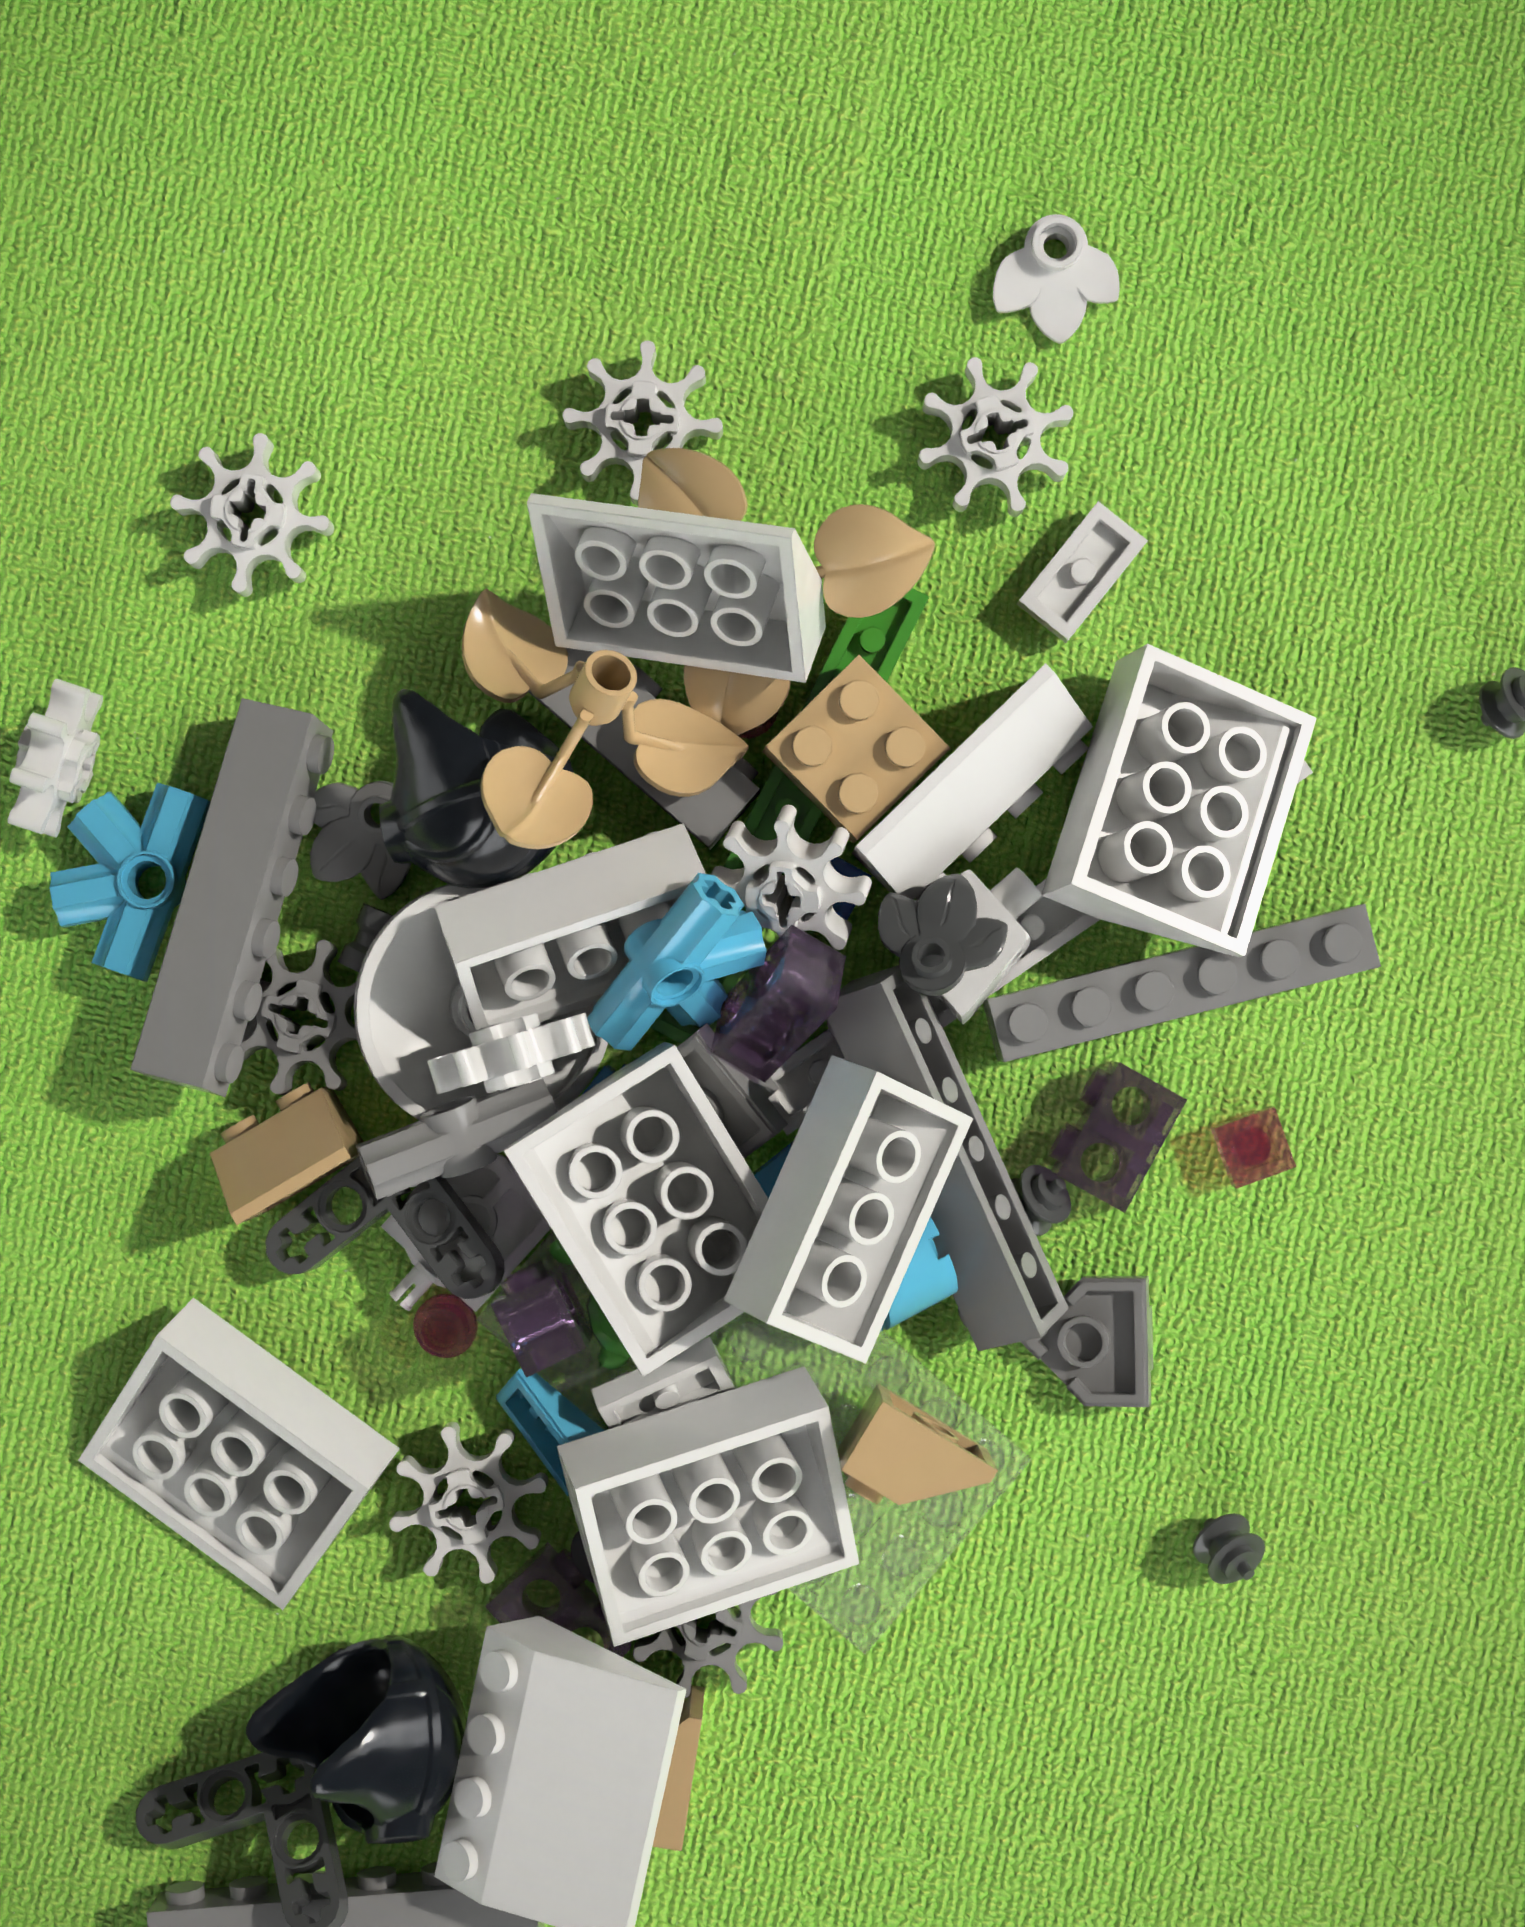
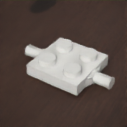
(502, 1209)

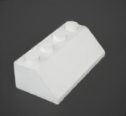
(975, 786)
(562, 931)
(848, 1209)

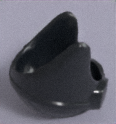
(437, 799)
(378, 1731)

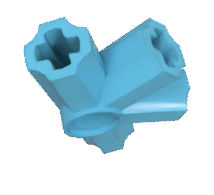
(123, 853)
(678, 964)

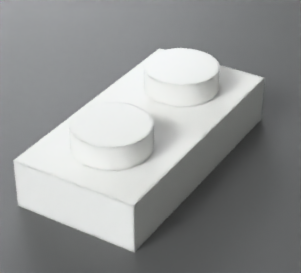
(1082, 572)
(680, 1381)

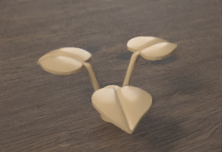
(864, 556)
(535, 799)

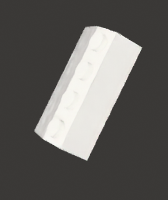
(678, 587)
(1179, 803)
(646, 1202)
(237, 1452)
(710, 1504)
(559, 1778)

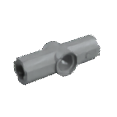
(453, 1138)

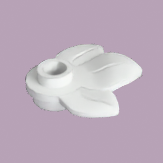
(1055, 287)

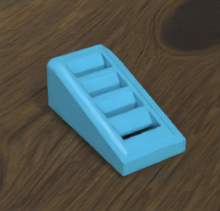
(544, 1418)

